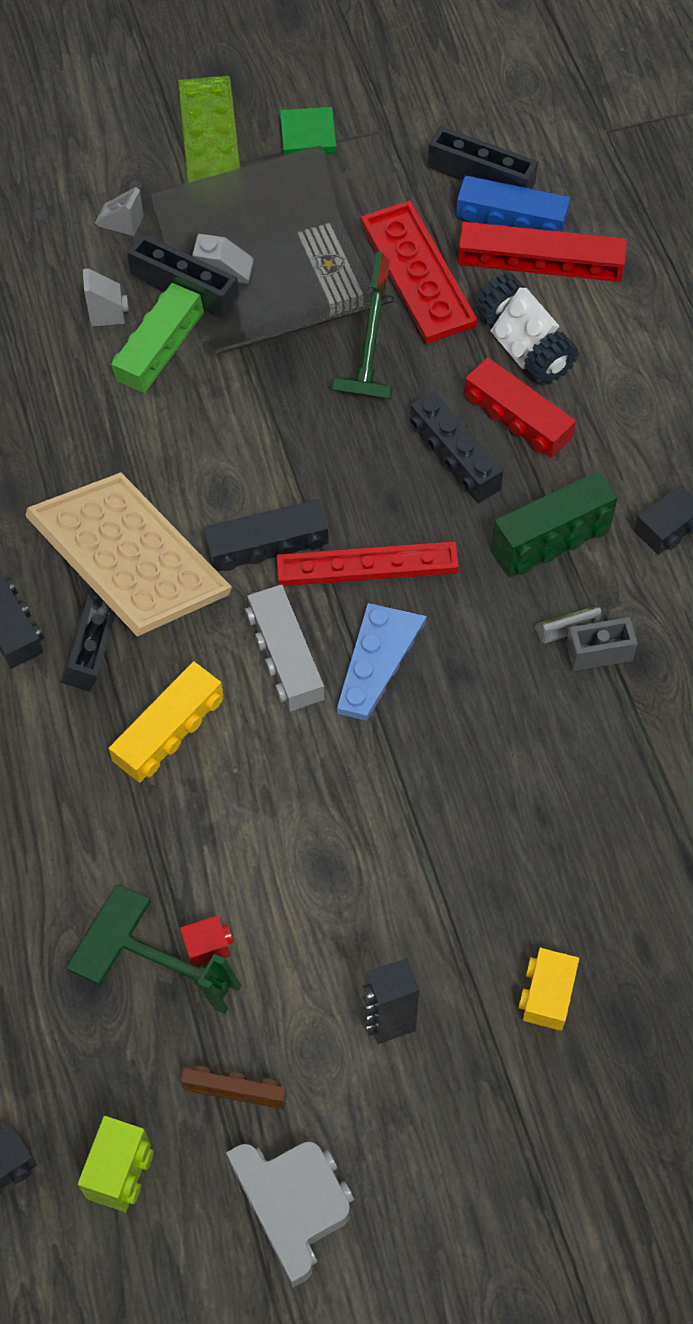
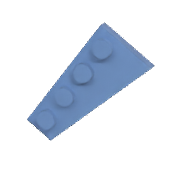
(379, 649)

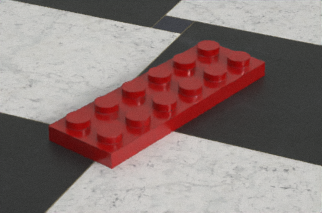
(419, 272)

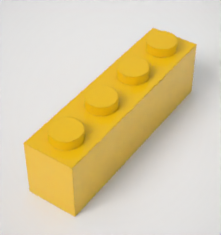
(167, 722)

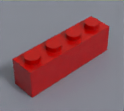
(519, 408)

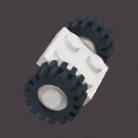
(526, 329)

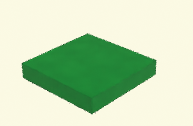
(308, 129)

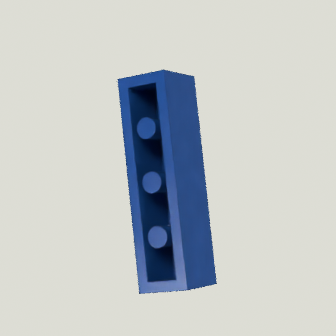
(511, 205)

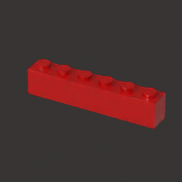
(542, 251)

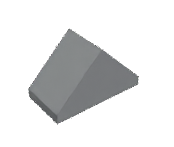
(122, 213)

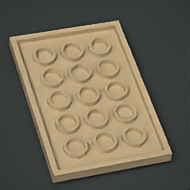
(128, 553)

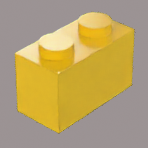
(550, 988)

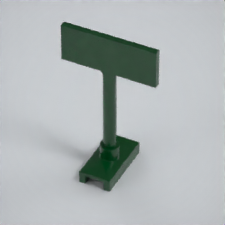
(364, 378)
(113, 933)

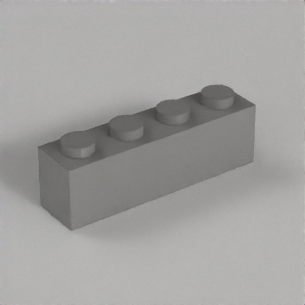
(285, 647)

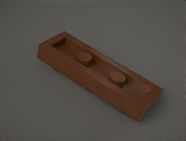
(234, 1087)

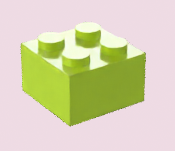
(116, 1164)

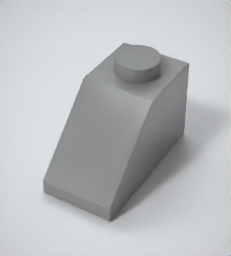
(224, 256)
(104, 299)

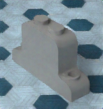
(293, 1200)

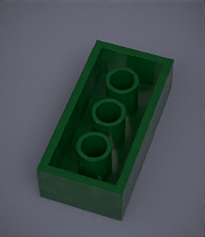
(553, 525)

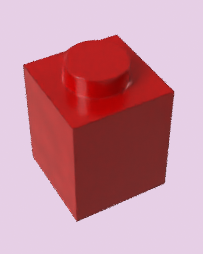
(206, 939)

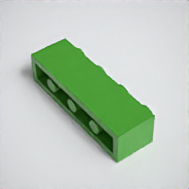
(157, 337)

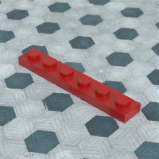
(367, 564)

